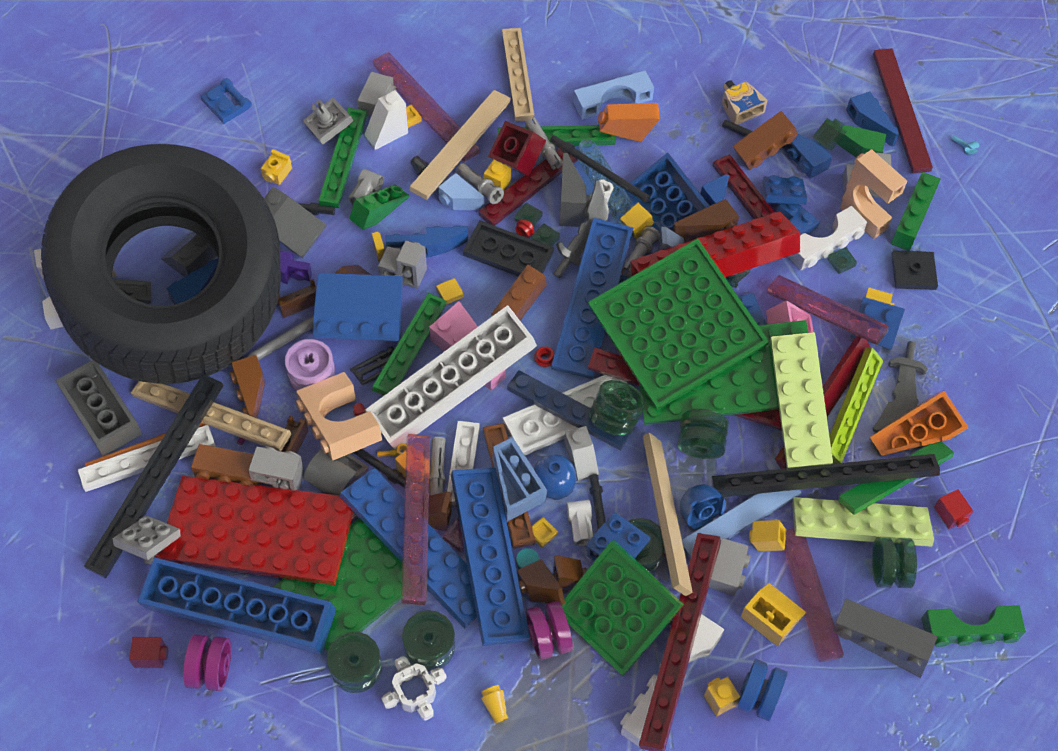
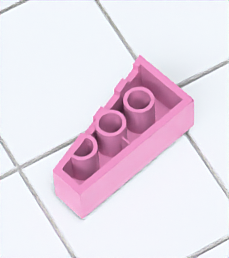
(453, 327)

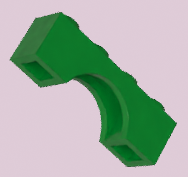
(915, 211)
(1004, 625)

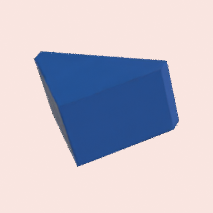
(715, 190)

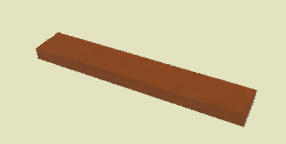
(519, 525)

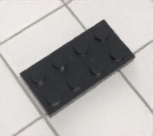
(506, 249)

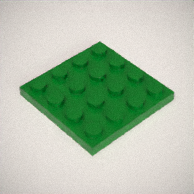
(619, 607)

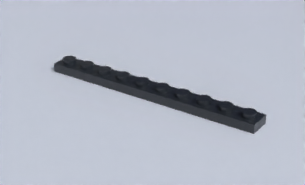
(155, 472)
(826, 475)

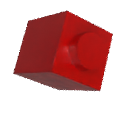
(953, 509)

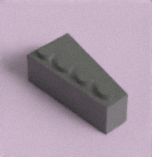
(886, 636)

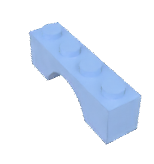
(633, 87)

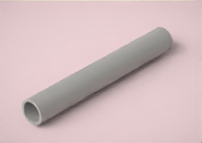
(283, 339)

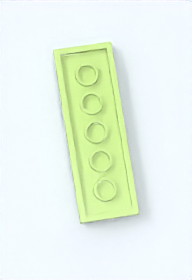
(801, 400)
(833, 521)

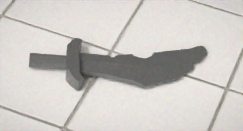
(597, 209)
(905, 389)

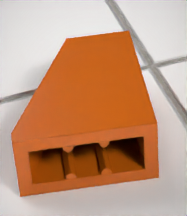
(629, 120)

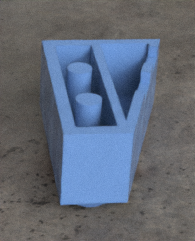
(517, 480)

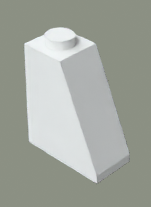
(387, 120)

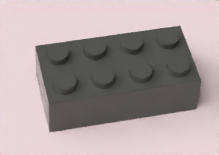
(99, 407)

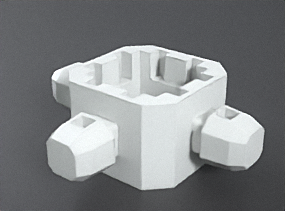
(422, 702)

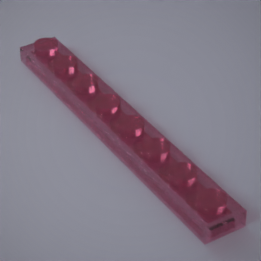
(421, 100)
(416, 520)

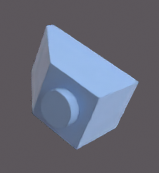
(460, 194)

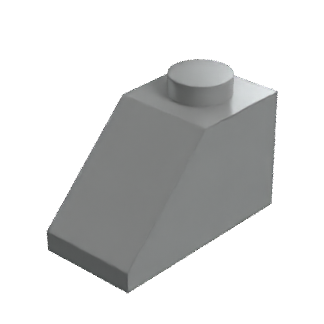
(581, 452)

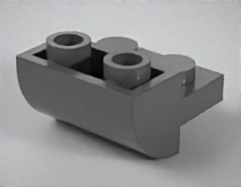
(334, 475)

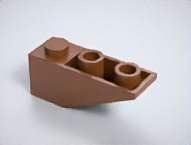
(251, 383)

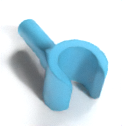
(969, 148)

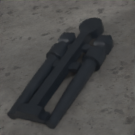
(381, 358)

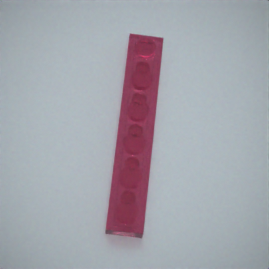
(828, 309)
(812, 597)

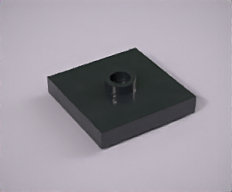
(914, 270)

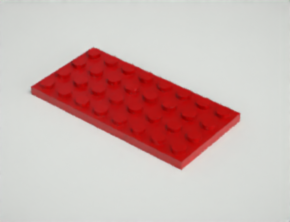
(258, 530)

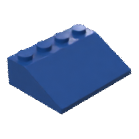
(670, 191)
(358, 307)

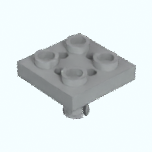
(327, 120)
(146, 538)

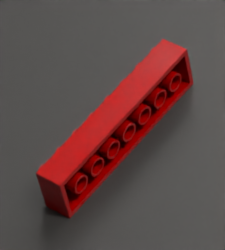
(740, 246)

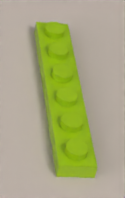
(854, 404)

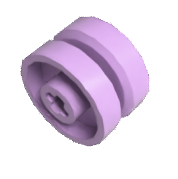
(309, 363)

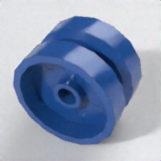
(758, 688)

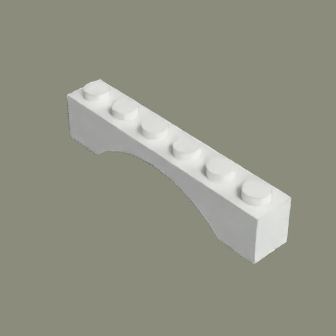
(705, 640)

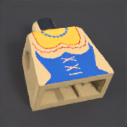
(742, 102)

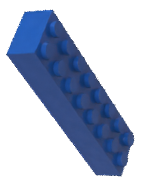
(237, 605)

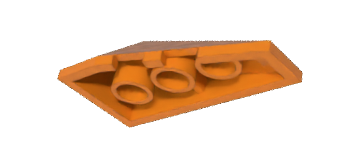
(923, 425)

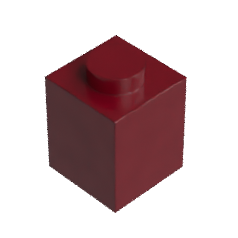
(148, 652)

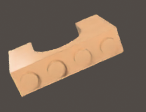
(885, 181)
(342, 436)

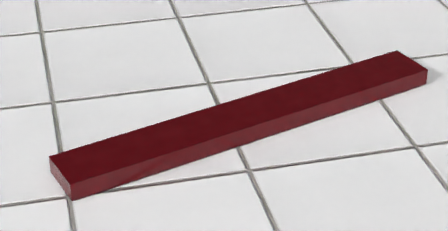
(902, 111)
(837, 382)

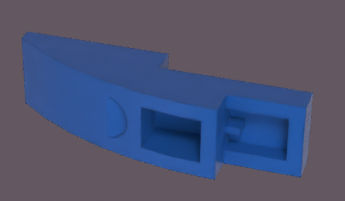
(436, 241)

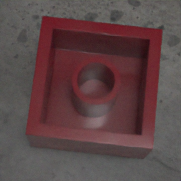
(517, 148)

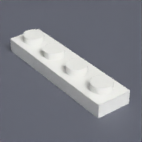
(464, 450)

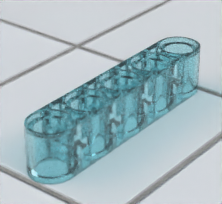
(619, 201)

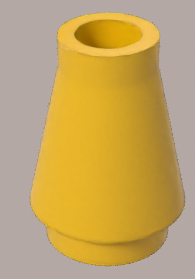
(495, 703)

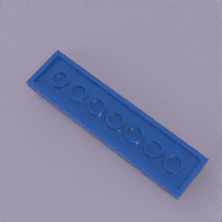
(597, 273)
(383, 512)
(489, 557)

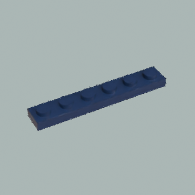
(561, 406)

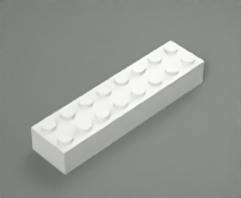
(452, 376)

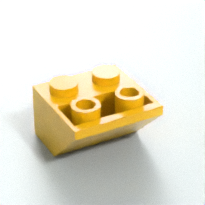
(772, 614)

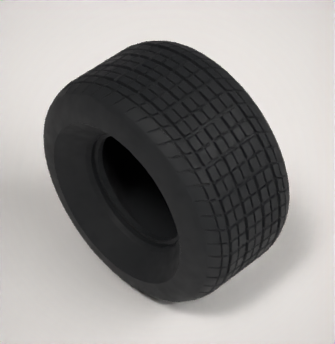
(148, 190)

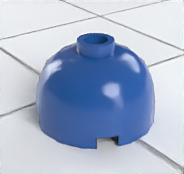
(556, 475)
(701, 505)

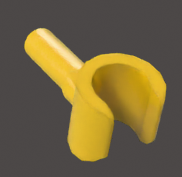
(401, 447)

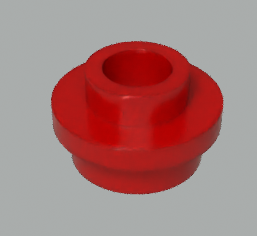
(524, 228)
(541, 352)

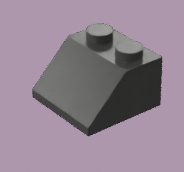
(190, 254)

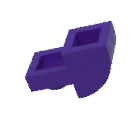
(293, 269)

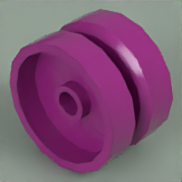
(549, 630)
(207, 662)

